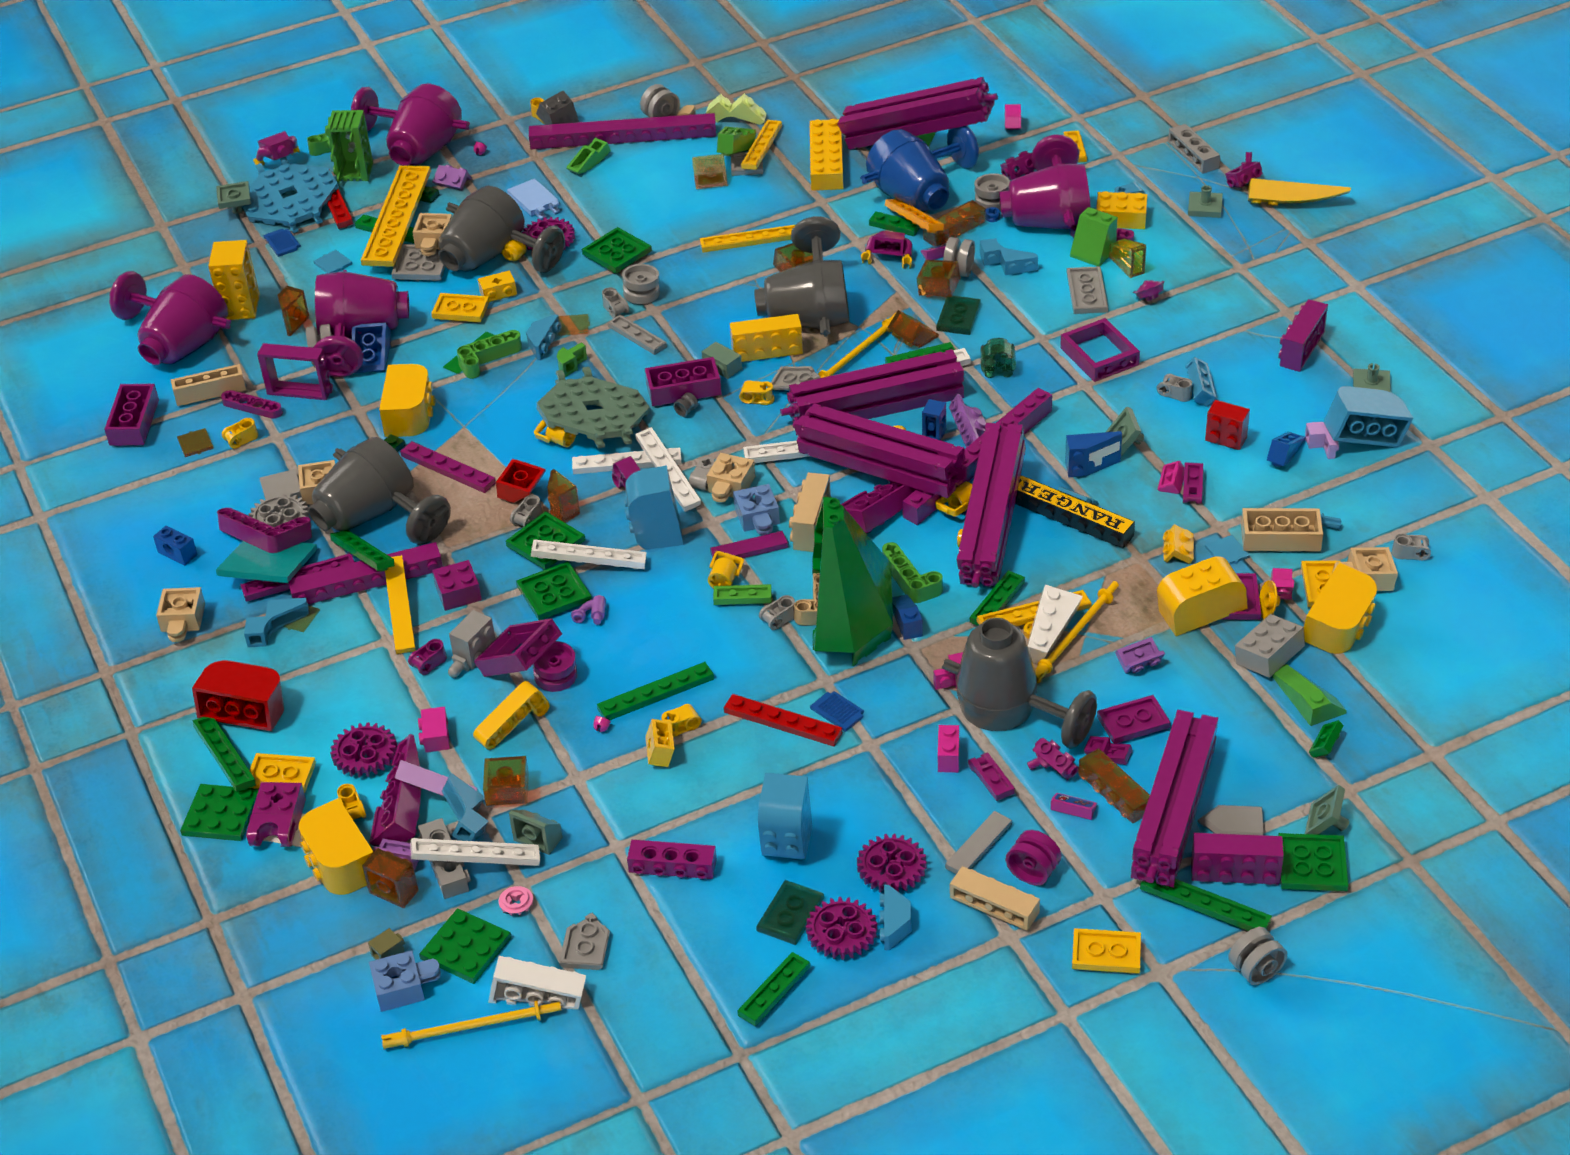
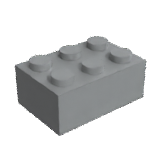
(1269, 645)

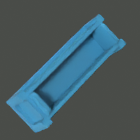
(1201, 381)

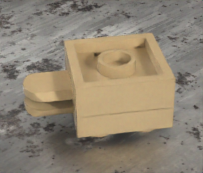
(428, 230)
(310, 476)
(725, 477)
(1376, 563)
(180, 611)

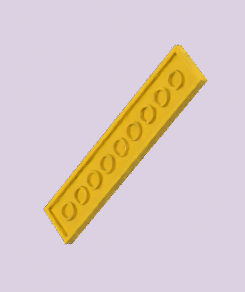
(395, 216)

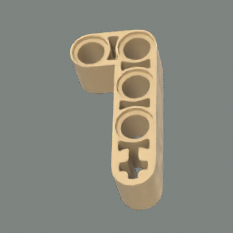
(806, 609)

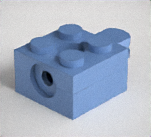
(759, 512)
(406, 988)

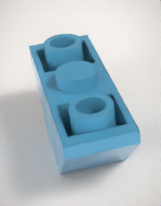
(542, 334)
(895, 917)

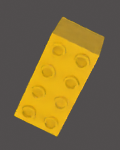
(235, 278)

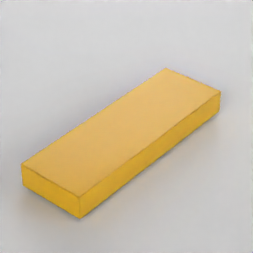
(1076, 137)

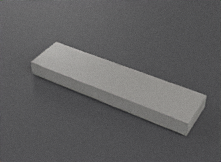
(637, 334)
(979, 842)

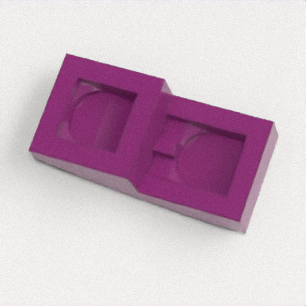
(1116, 752)

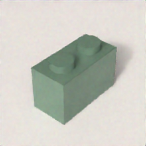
(726, 360)

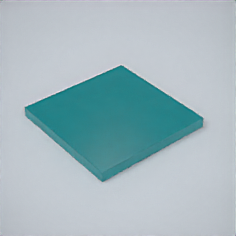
(257, 564)

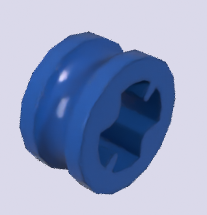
(992, 214)

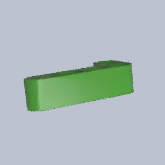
(487, 350)
(916, 586)

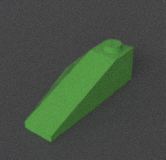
(1310, 699)

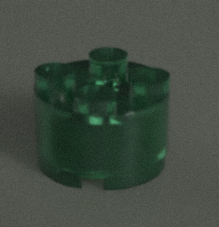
(998, 358)

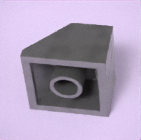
(557, 110)

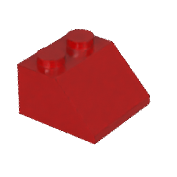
(518, 480)

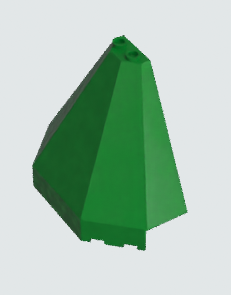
(853, 585)

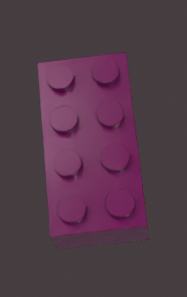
(1303, 335)
(672, 381)
(131, 414)
(1237, 858)

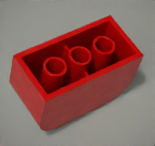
(239, 694)

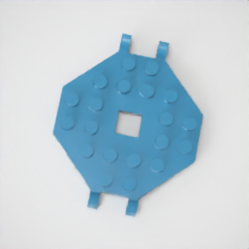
(313, 189)

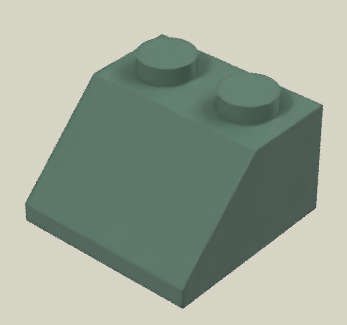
(535, 829)

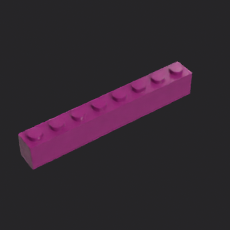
(361, 576)

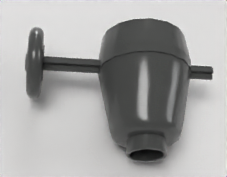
(483, 228)
(811, 289)
(369, 484)
(1000, 684)

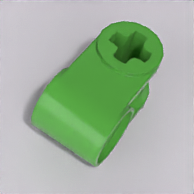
(318, 144)

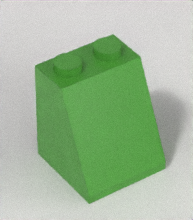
(1093, 236)

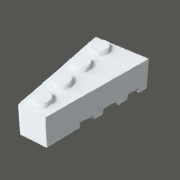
(1051, 618)
(529, 982)

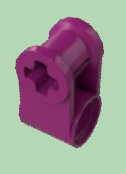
(429, 657)

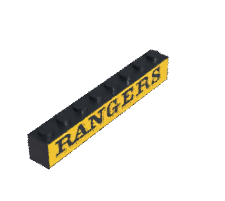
(1074, 512)

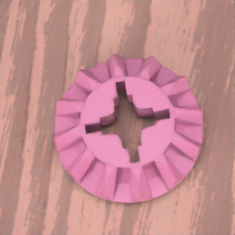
(515, 893)

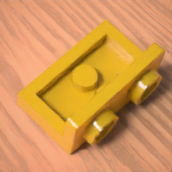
(1178, 543)

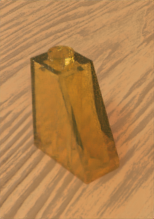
(1128, 256)

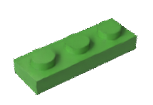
(742, 594)

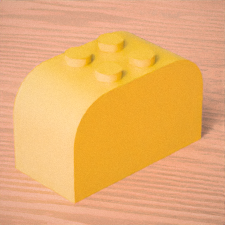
(406, 400)
(1200, 595)
(1341, 610)
(334, 848)

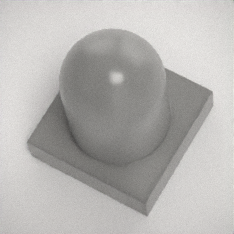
(458, 665)

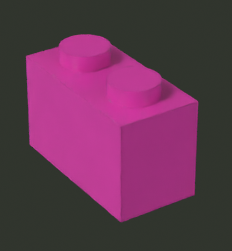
(434, 729)
(948, 748)

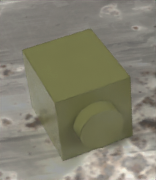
(386, 944)

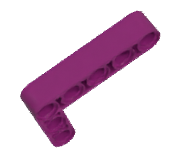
(263, 535)

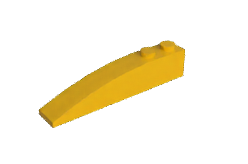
(1291, 192)

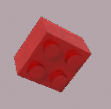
(1227, 424)

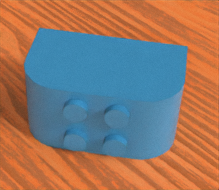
(1368, 417)
(652, 509)
(784, 816)

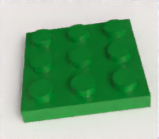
(616, 250)
(543, 528)
(553, 590)
(219, 812)
(1314, 862)
(466, 945)

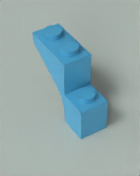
(1011, 260)
(278, 614)
(465, 804)

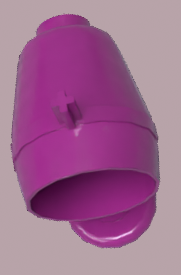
(420, 125)
(1052, 194)
(351, 300)
(179, 318)

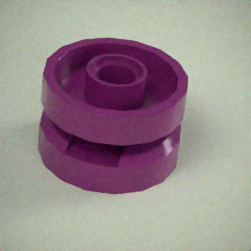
(556, 668)
(1033, 857)

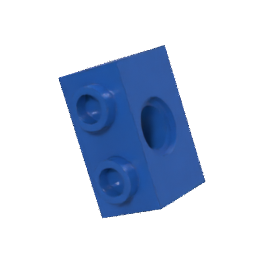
(934, 419)
(175, 545)

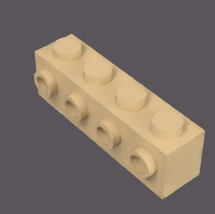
(207, 384)
(994, 898)

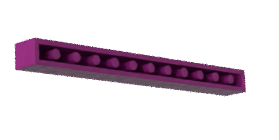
(623, 131)
(1027, 412)

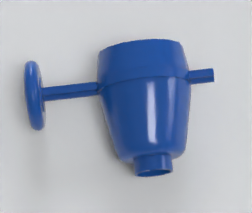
(910, 170)

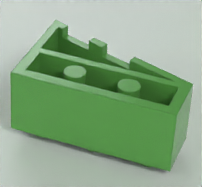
(735, 140)

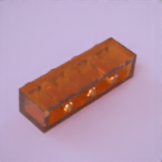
(956, 223)
(1114, 785)

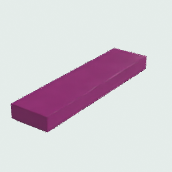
(754, 546)

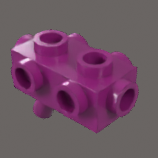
(1022, 163)
(1244, 173)
(1049, 755)

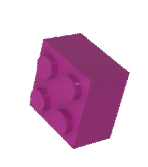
(457, 585)

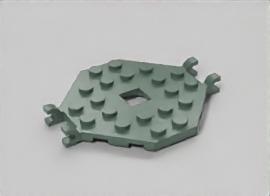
(567, 401)

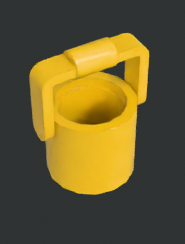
(554, 435)
(957, 501)
(724, 569)

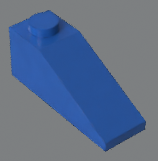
(1284, 448)
(907, 617)

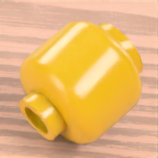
(514, 250)

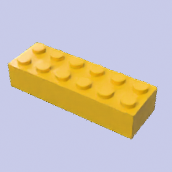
(826, 155)

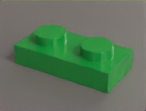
(1326, 738)

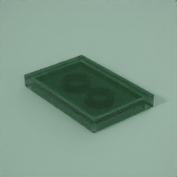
(958, 315)
(789, 912)

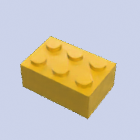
(1128, 207)

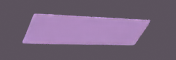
(421, 777)

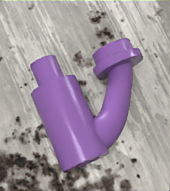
(597, 613)

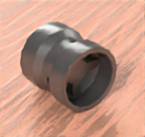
(685, 404)

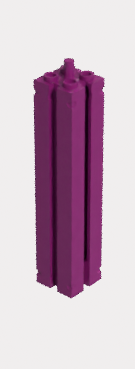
(918, 112)
(882, 388)
(881, 450)
(991, 505)
(1174, 799)

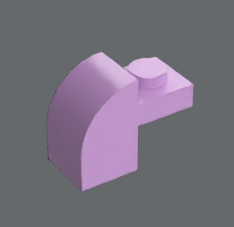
(1319, 436)

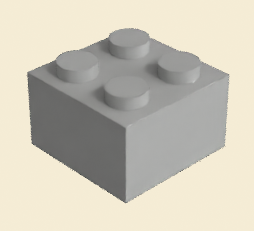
(472, 636)

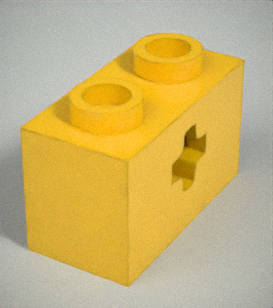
(497, 286)
(659, 743)

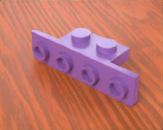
(968, 420)

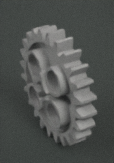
(279, 509)

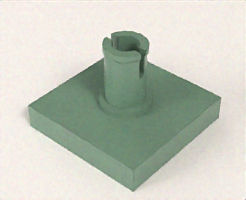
(233, 196)
(1205, 203)
(1372, 378)
(1130, 429)
(1326, 812)

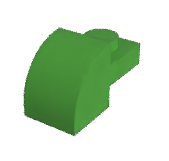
(569, 359)

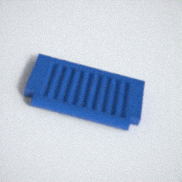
(282, 242)
(838, 710)

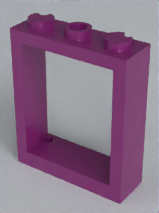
(1097, 371)
(294, 389)
(536, 639)

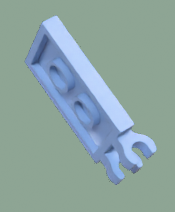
(534, 198)

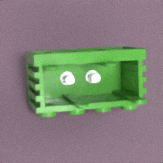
(349, 145)

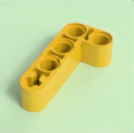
(510, 714)

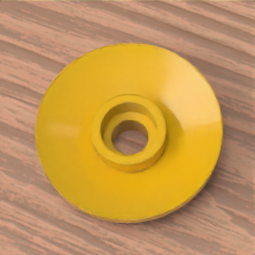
(1268, 599)

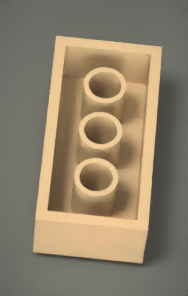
(807, 510)
(1281, 529)

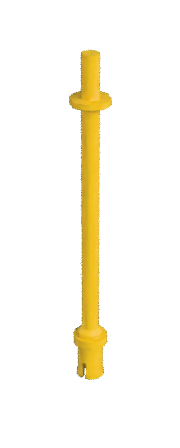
(885, 323)
(1045, 666)
(406, 1037)

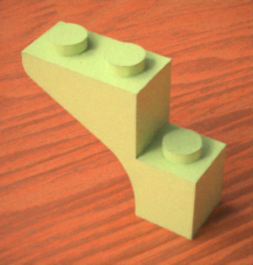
(742, 108)

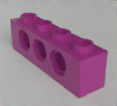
(672, 859)

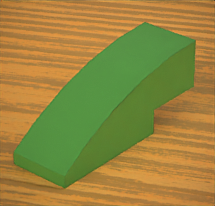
(589, 156)

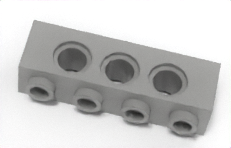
(1194, 148)
(449, 874)

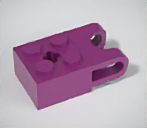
(276, 812)

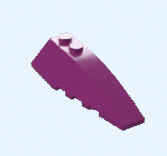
(877, 506)
(401, 801)

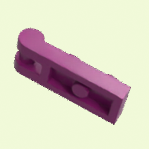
(1193, 482)
(992, 776)

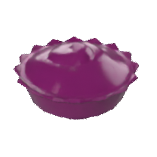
(1149, 289)

